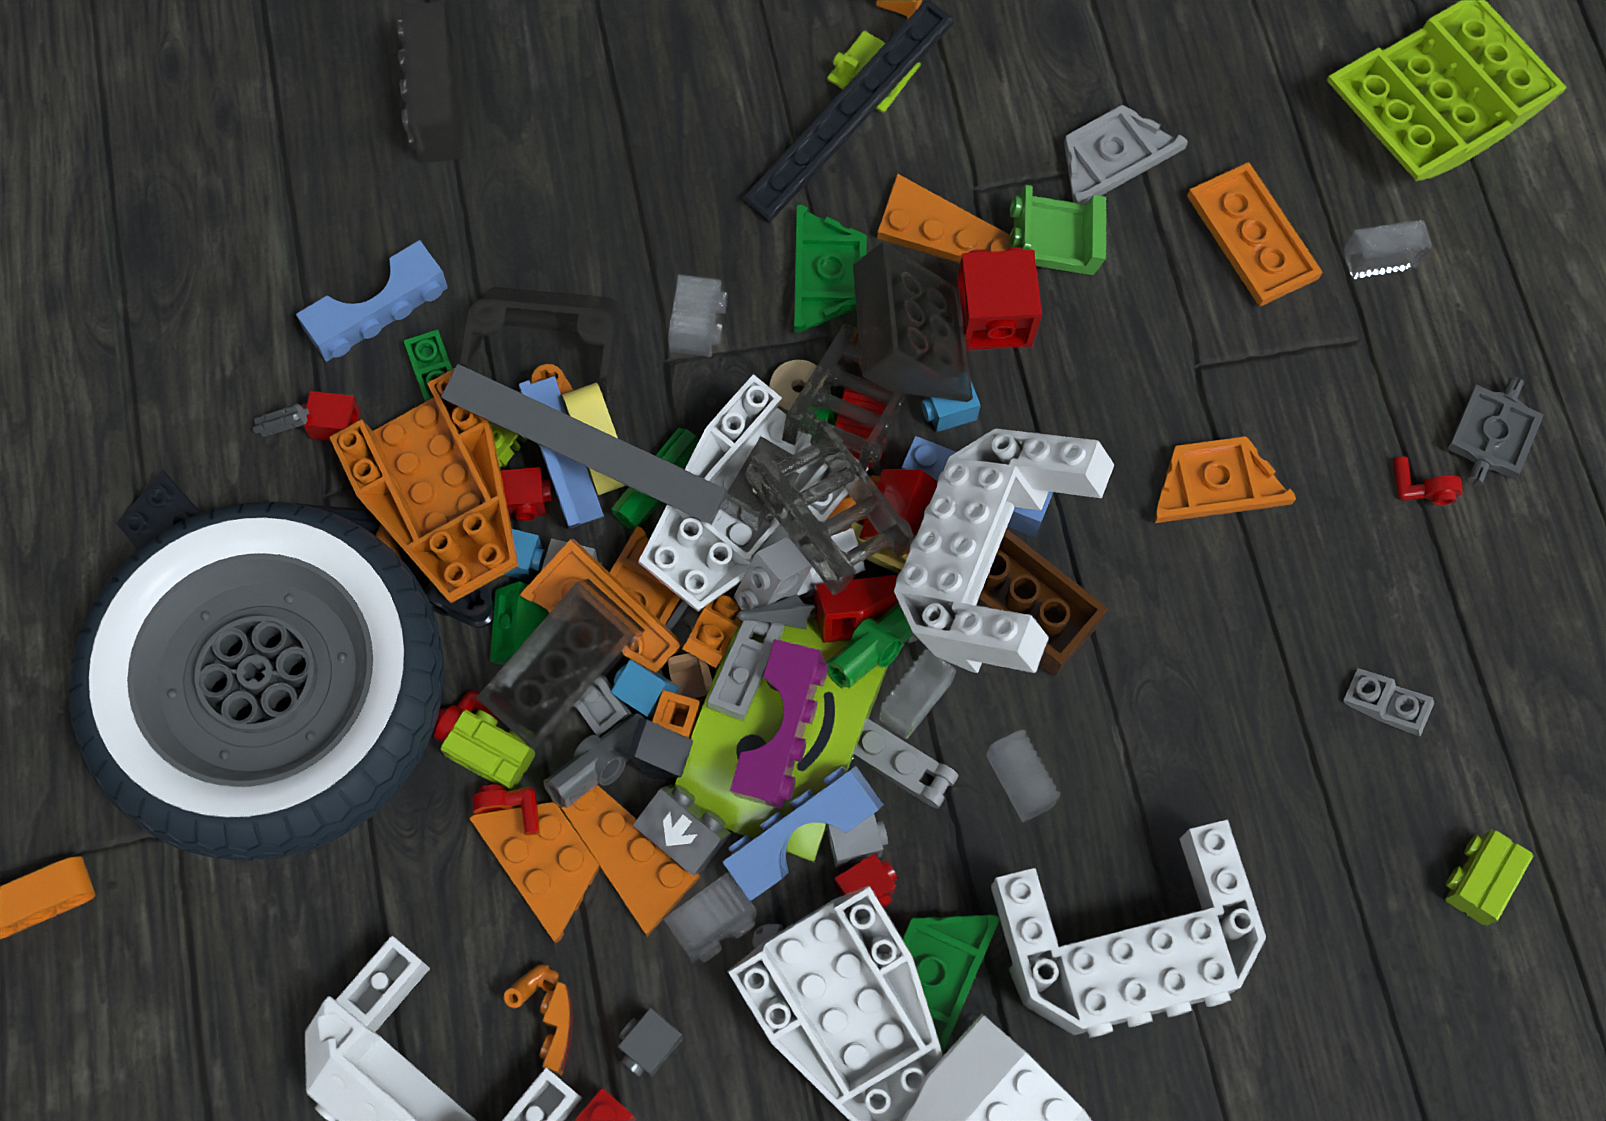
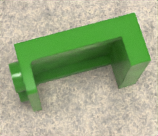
(1060, 232)

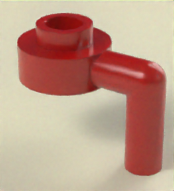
(1440, 489)
(449, 717)
(494, 798)

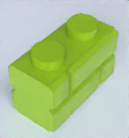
(488, 749)
(1488, 876)

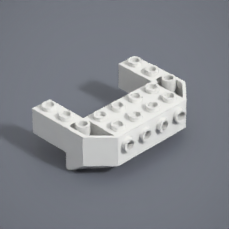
(964, 533)
(1143, 967)
(365, 1079)

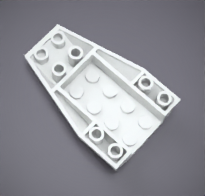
(707, 559)
(845, 1006)

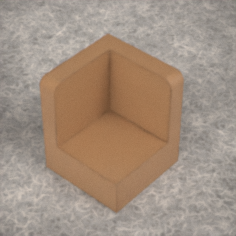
(691, 676)

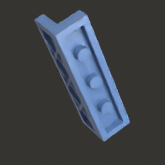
(568, 477)

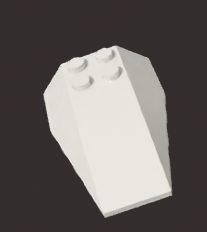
(991, 1080)

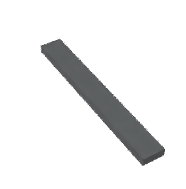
(585, 444)

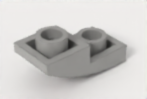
(1388, 703)

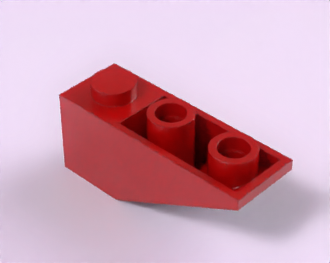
(844, 612)

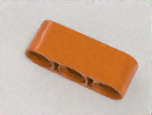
(44, 895)

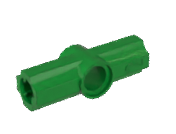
(636, 507)
(870, 646)

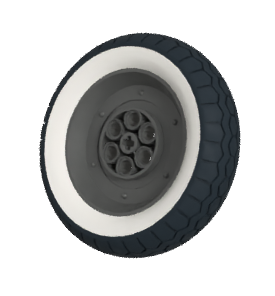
(277, 779)

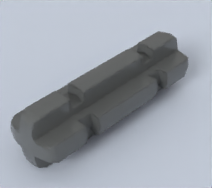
(280, 420)

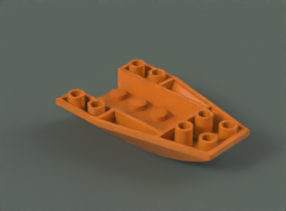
(435, 490)

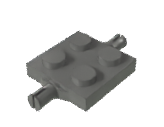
(1495, 431)

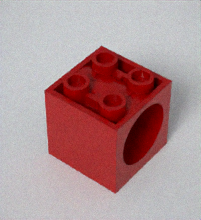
(999, 298)

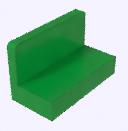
(513, 621)

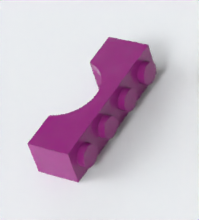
(767, 772)

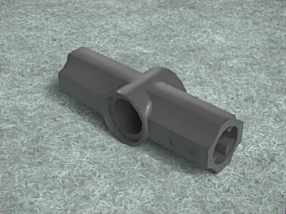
(594, 763)

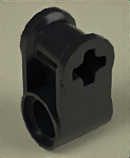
(460, 608)

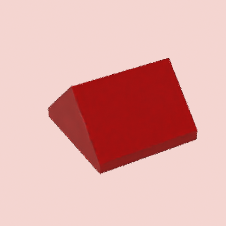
(908, 493)

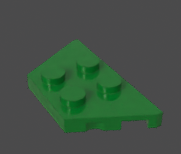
(824, 269)
(947, 960)

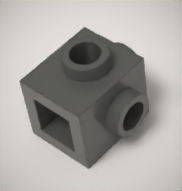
(648, 1043)

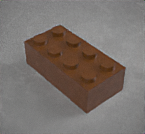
(1032, 586)

